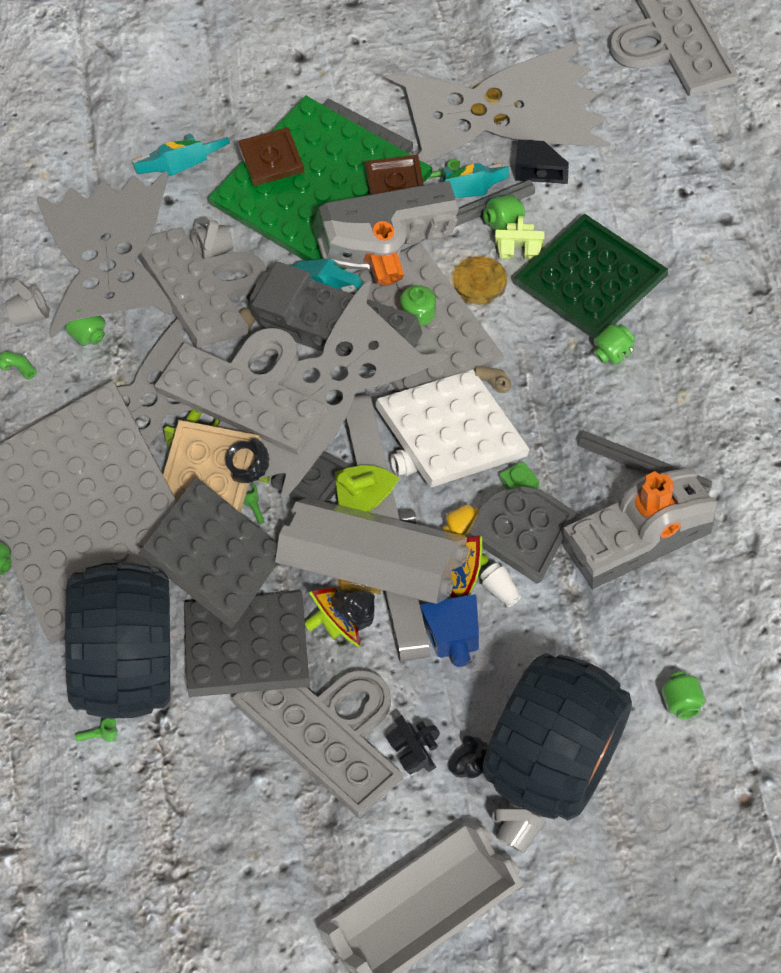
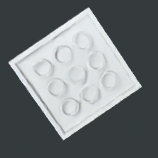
(452, 428)

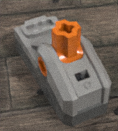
(374, 227)
(649, 522)

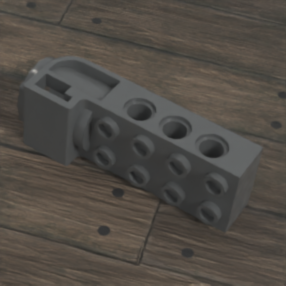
(309, 310)

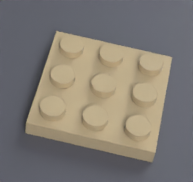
(201, 453)

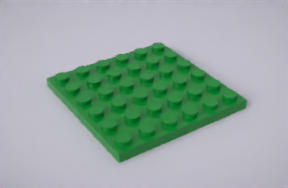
(334, 170)

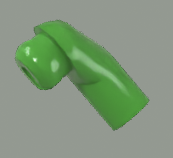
(19, 361)

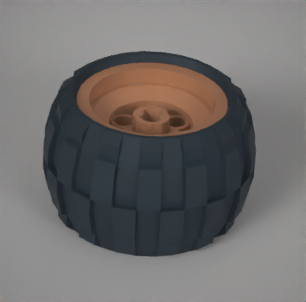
(117, 640)
(557, 736)

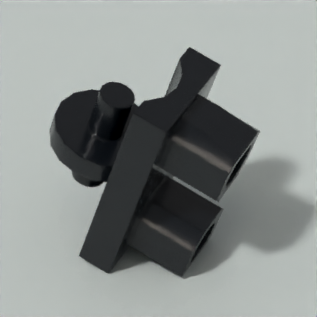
(406, 735)

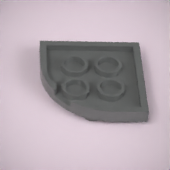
(522, 529)

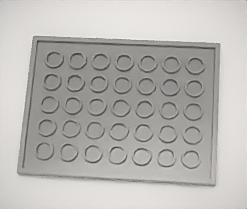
(77, 497)

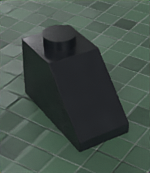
(540, 163)

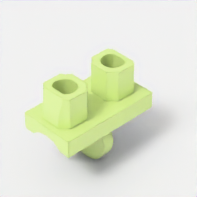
(519, 236)

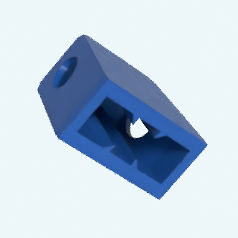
(453, 627)

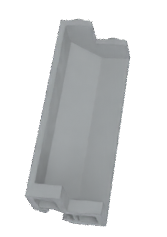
(371, 550)
(421, 904)

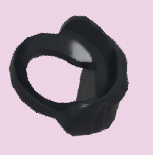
(257, 470)
(356, 607)
(475, 766)

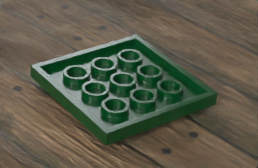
(590, 276)

